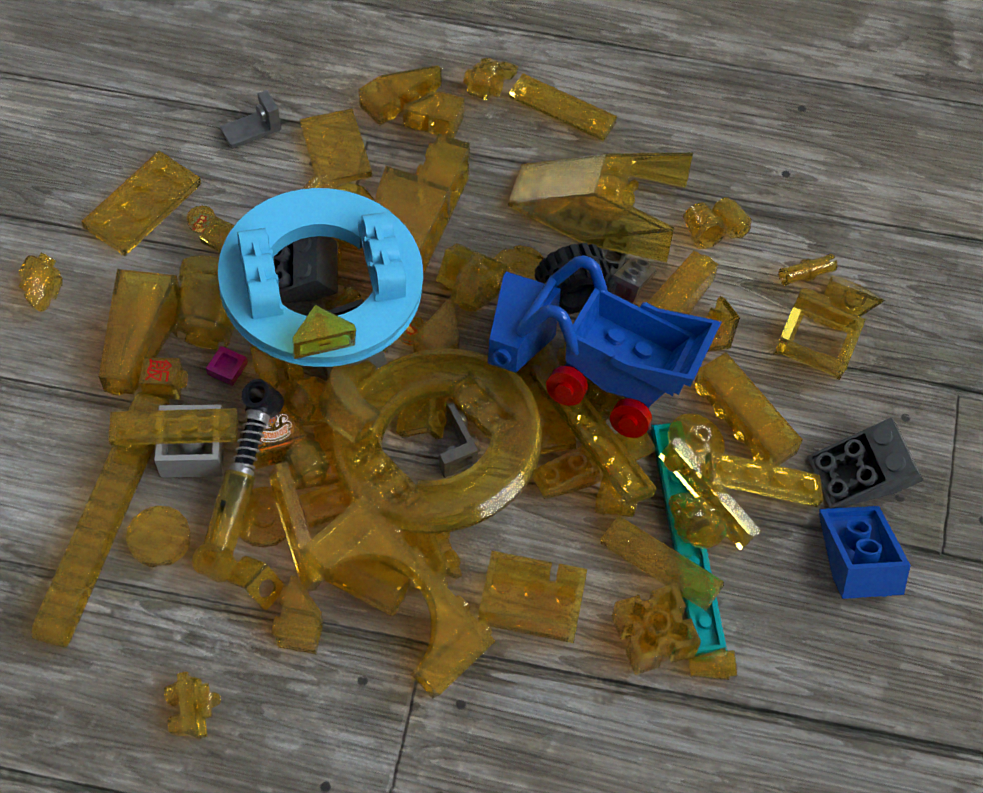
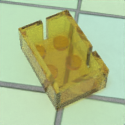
(527, 600)

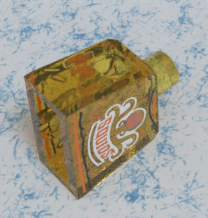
(278, 435)

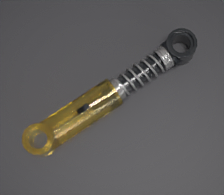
(224, 528)

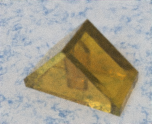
(322, 333)

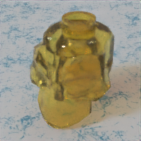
(488, 78)
(40, 280)
(697, 520)

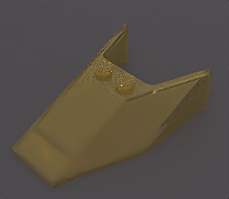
(586, 199)

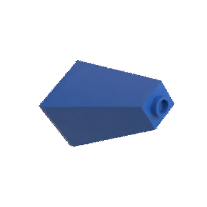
(515, 298)

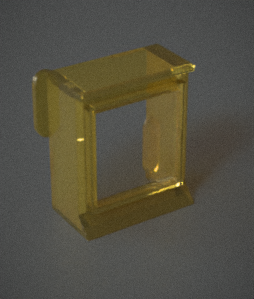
(818, 308)

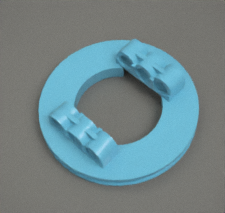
(252, 287)

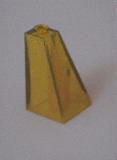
(136, 327)

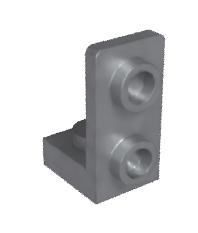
(256, 125)
(632, 278)
(460, 457)

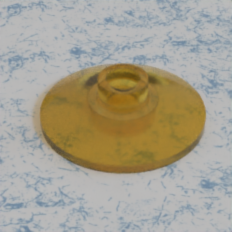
(690, 428)

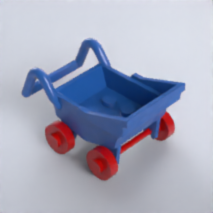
(621, 349)

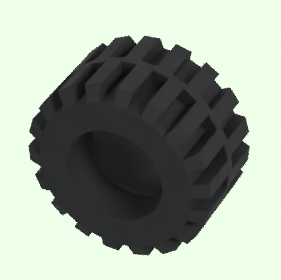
(579, 285)

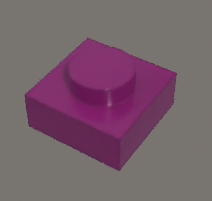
(226, 365)

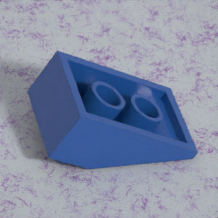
(863, 552)

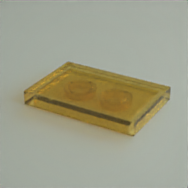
(336, 146)

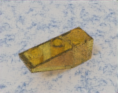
(388, 93)

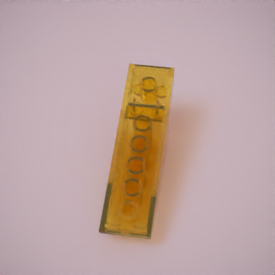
(430, 196)

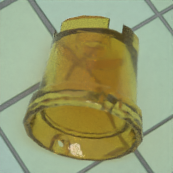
(199, 304)

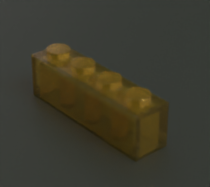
(747, 411)

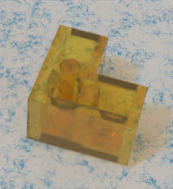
(470, 277)

